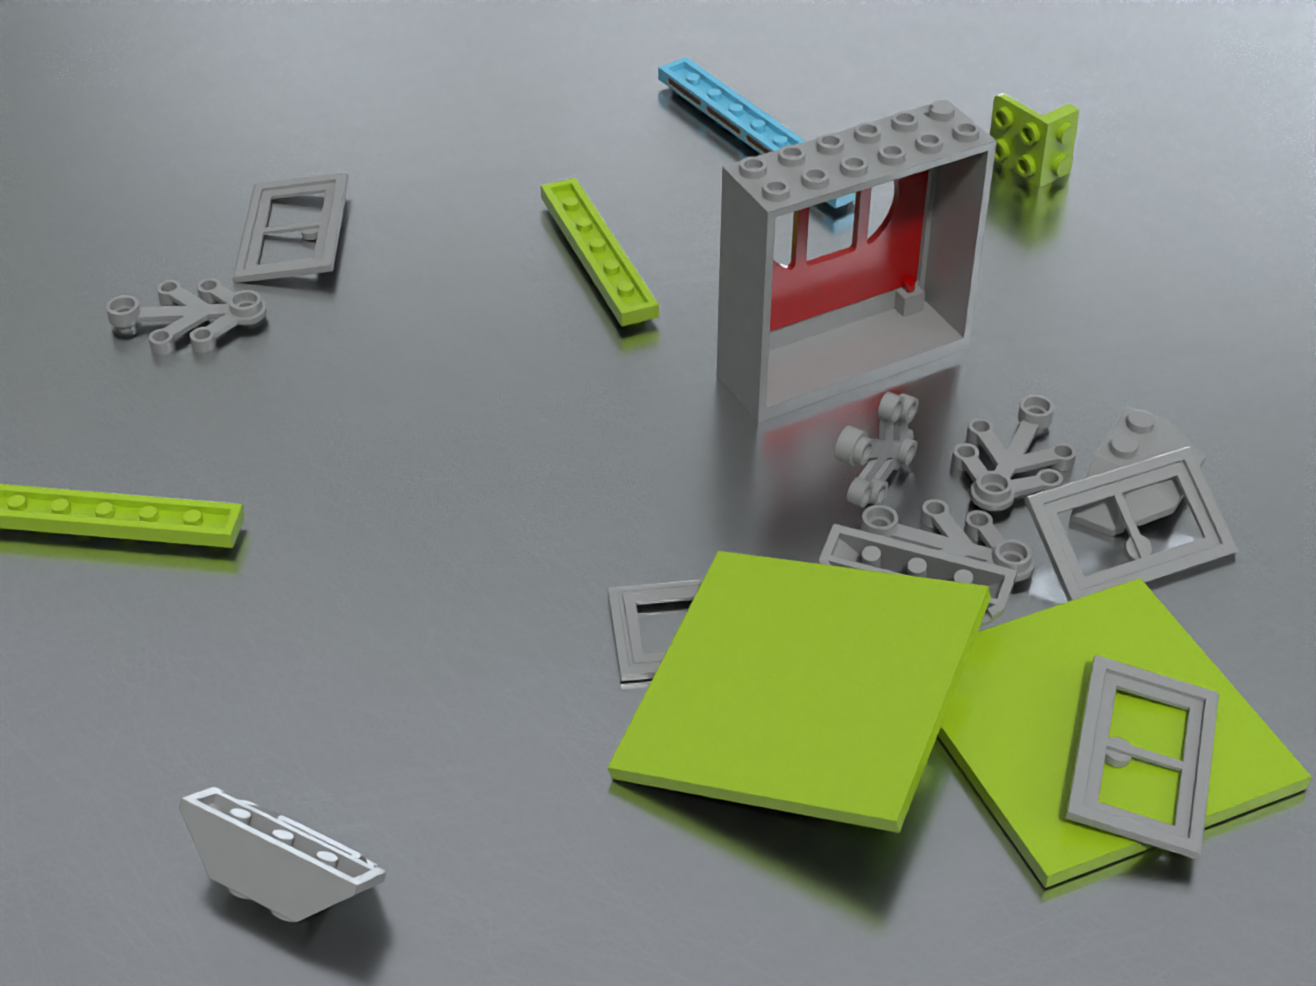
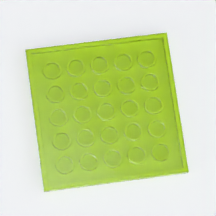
(804, 688)
(1022, 714)

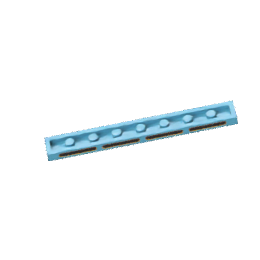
(731, 110)

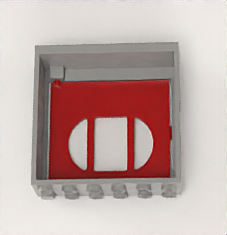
(867, 308)

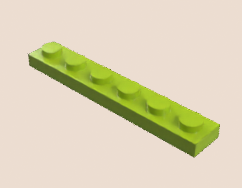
(599, 252)
(120, 515)

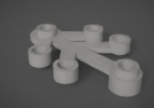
(235, 308)
(886, 453)
(995, 488)
(1001, 552)

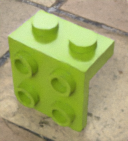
(1033, 143)

